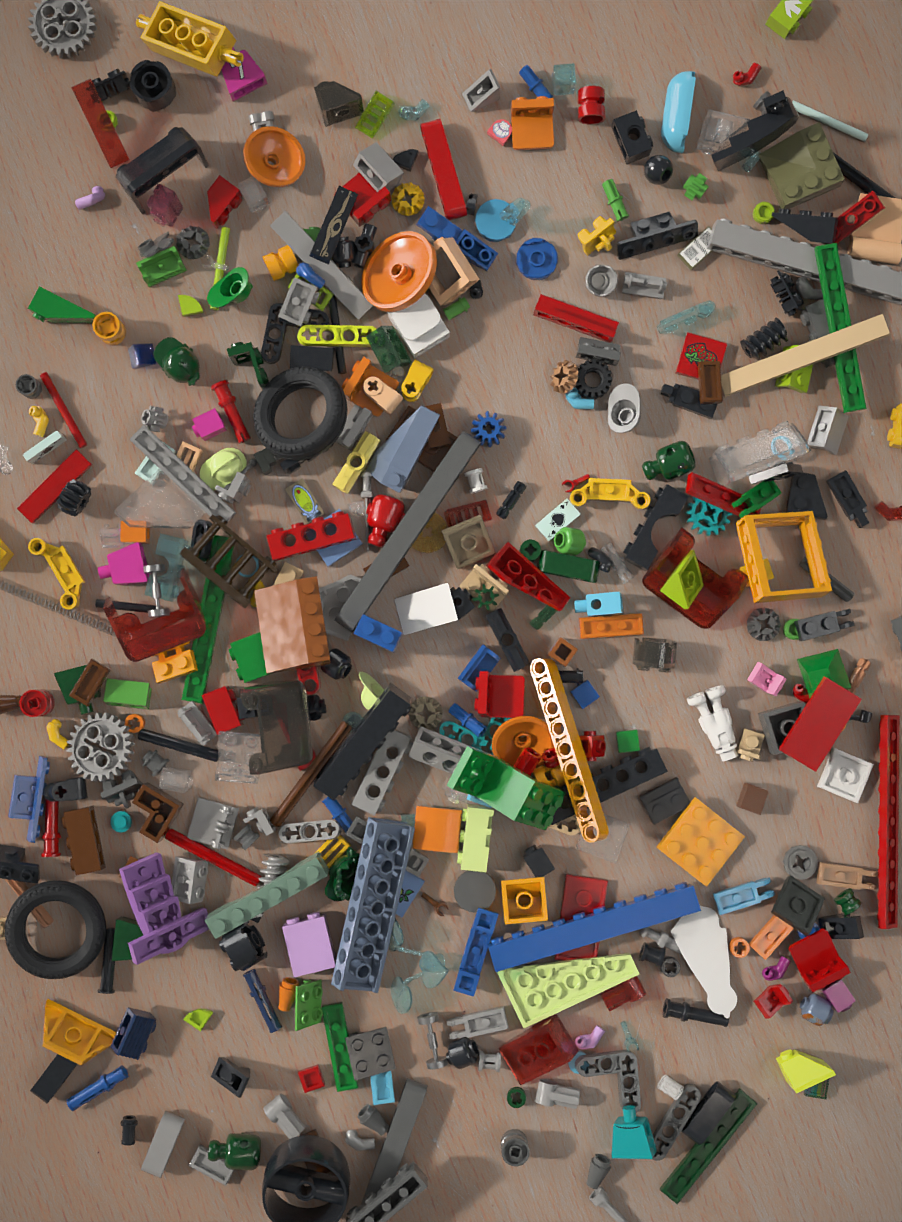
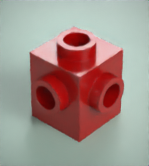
(593, 745)

